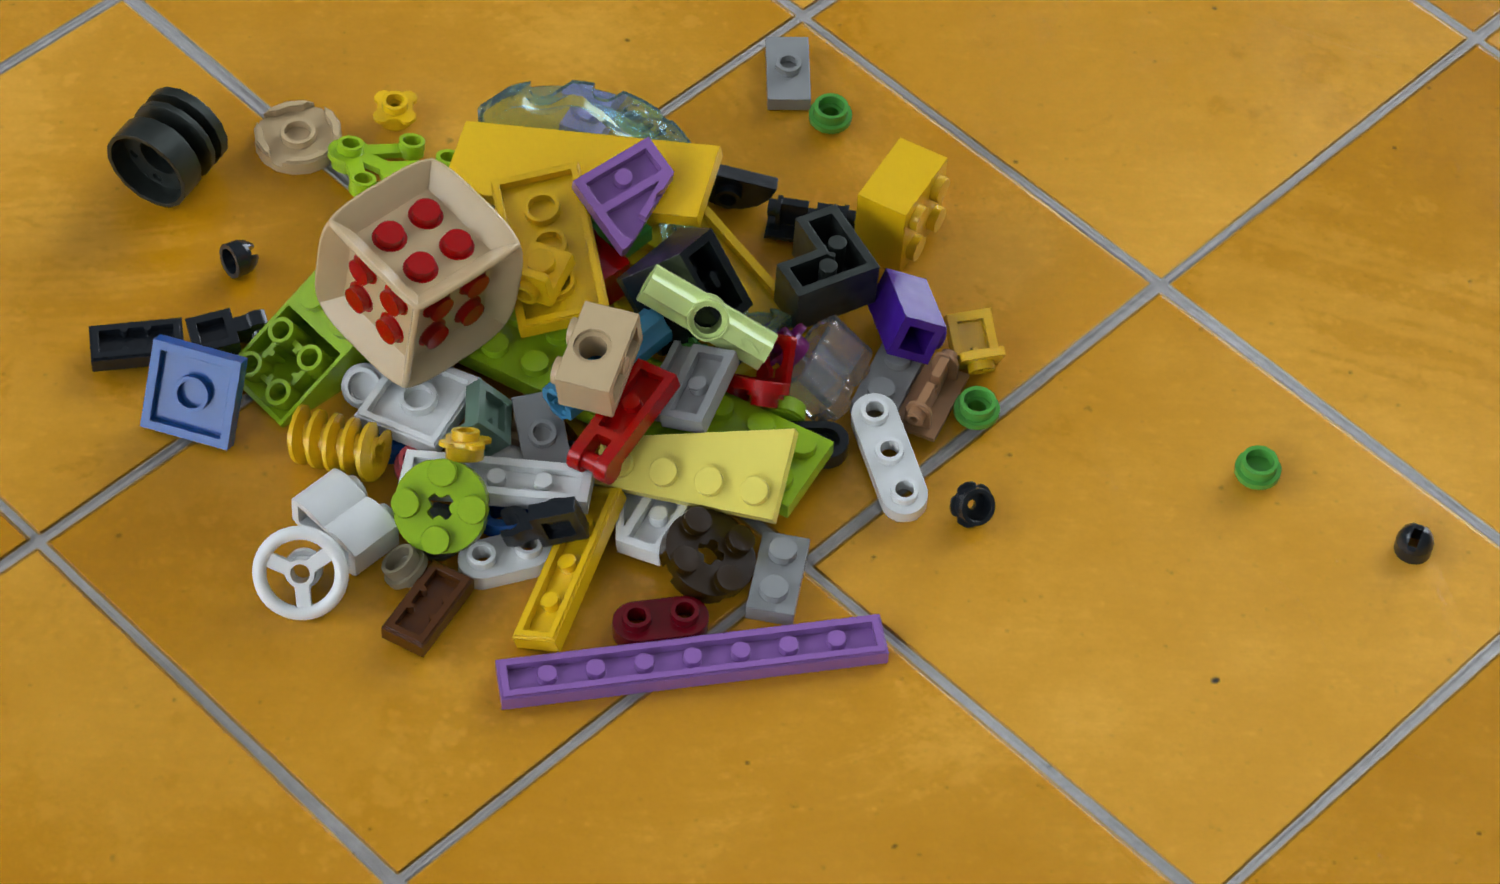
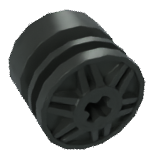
(167, 146)

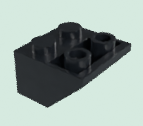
(698, 259)

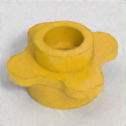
(395, 109)
(465, 444)

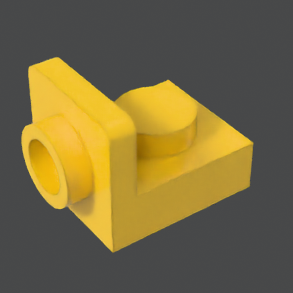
(544, 273)

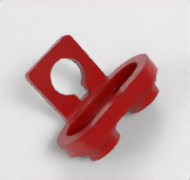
(763, 388)

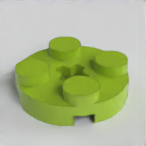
(413, 505)

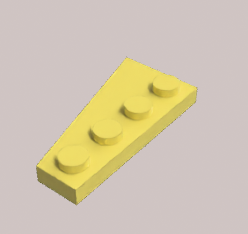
(714, 470)

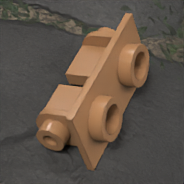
(933, 395)

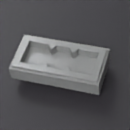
(787, 73)
(539, 430)

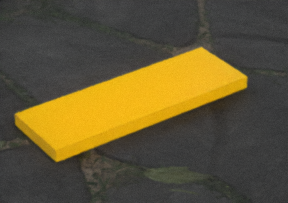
(502, 151)

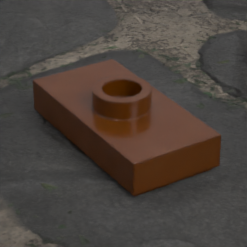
(427, 608)

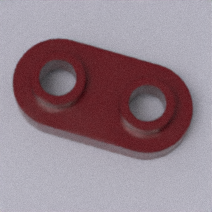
(659, 620)

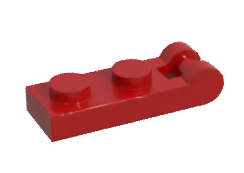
(641, 402)

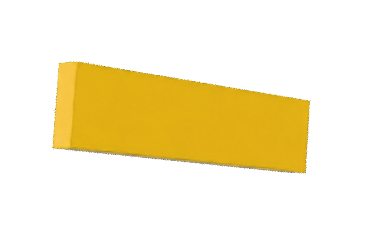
(567, 577)

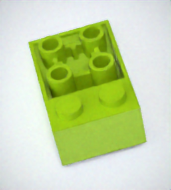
(297, 357)

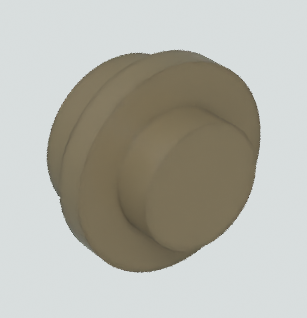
(403, 566)

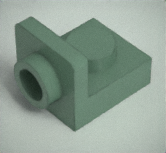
(490, 414)

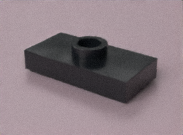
(128, 343)

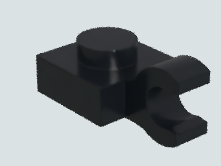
(223, 331)
(549, 521)

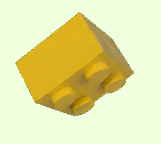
(902, 204)

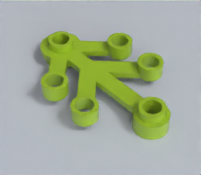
(352, 156)

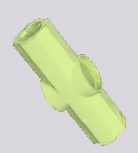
(680, 302)

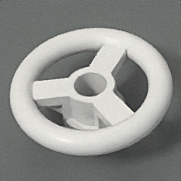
(312, 560)

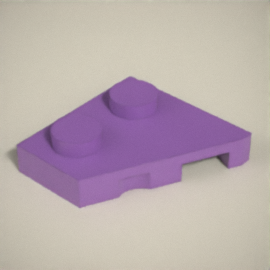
(625, 192)

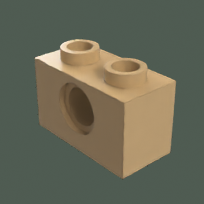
(599, 382)

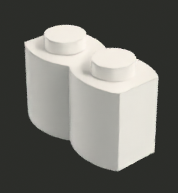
(346, 513)

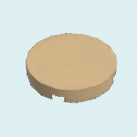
(296, 137)

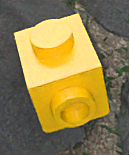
(974, 340)

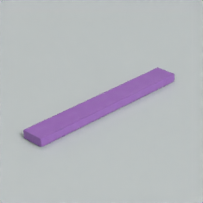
(691, 661)

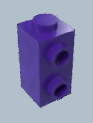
(907, 317)

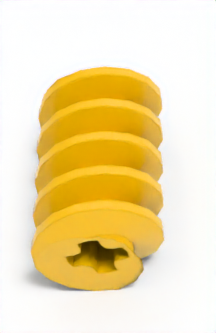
(338, 445)

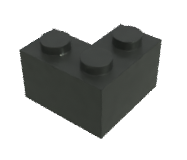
(828, 272)

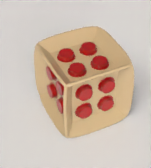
(418, 272)

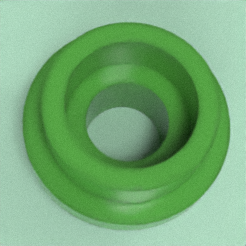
(830, 114)
(977, 399)

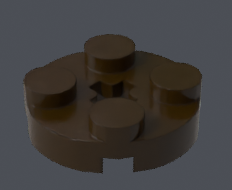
(721, 535)

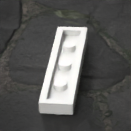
(518, 480)

